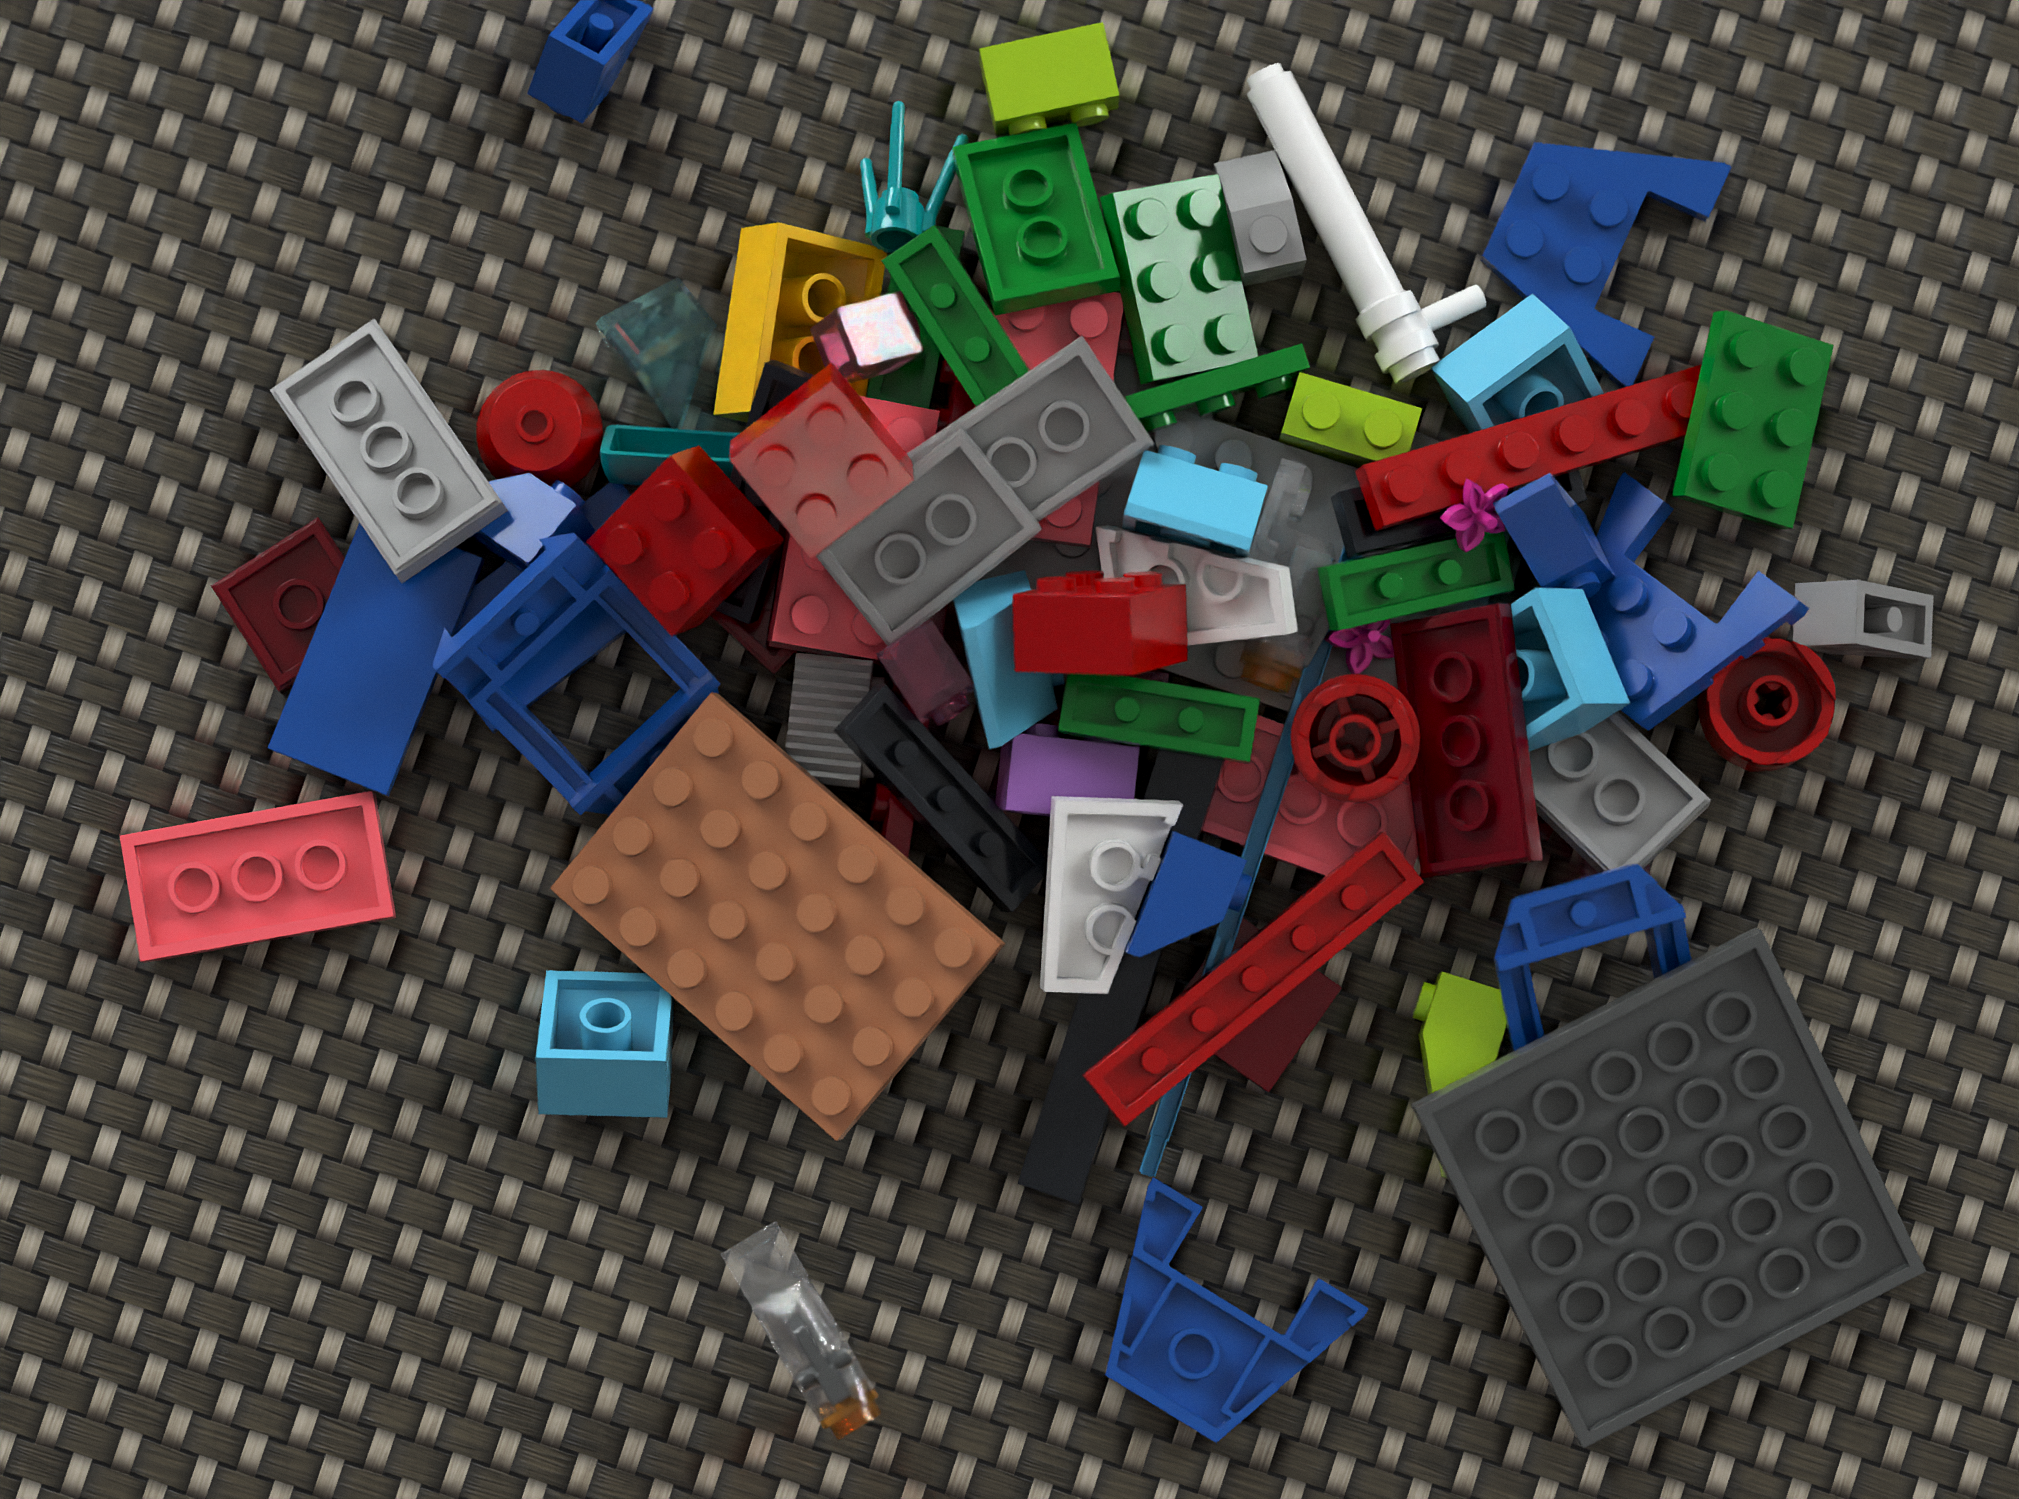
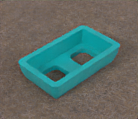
(635, 452)

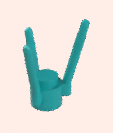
(898, 213)

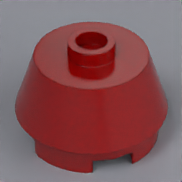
(540, 427)
(1355, 738)

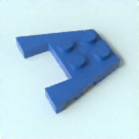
(1570, 225)
(1654, 636)
(1196, 1349)

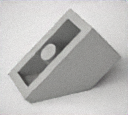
(1261, 218)
(1864, 619)

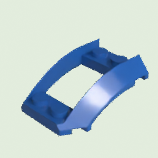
(528, 618)
(1578, 917)

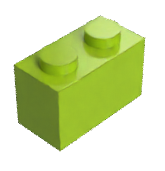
(1050, 80)
(1347, 422)

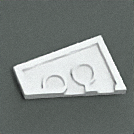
(1225, 592)
(1095, 880)

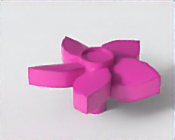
(1475, 514)
(1362, 644)

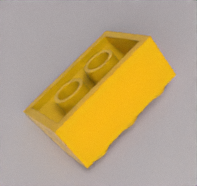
(780, 291)

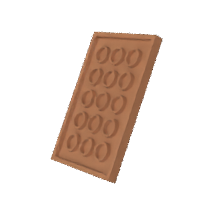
(777, 916)

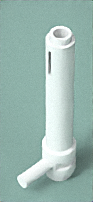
(1385, 310)

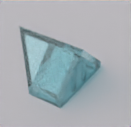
(661, 345)

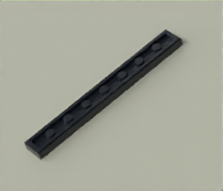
(1072, 1111)

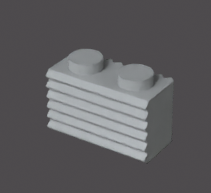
(821, 697)

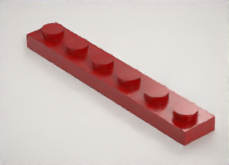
(1529, 448)
(1252, 978)

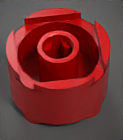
(1802, 716)

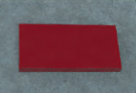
(1473, 757)

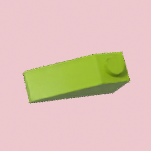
(1458, 1029)

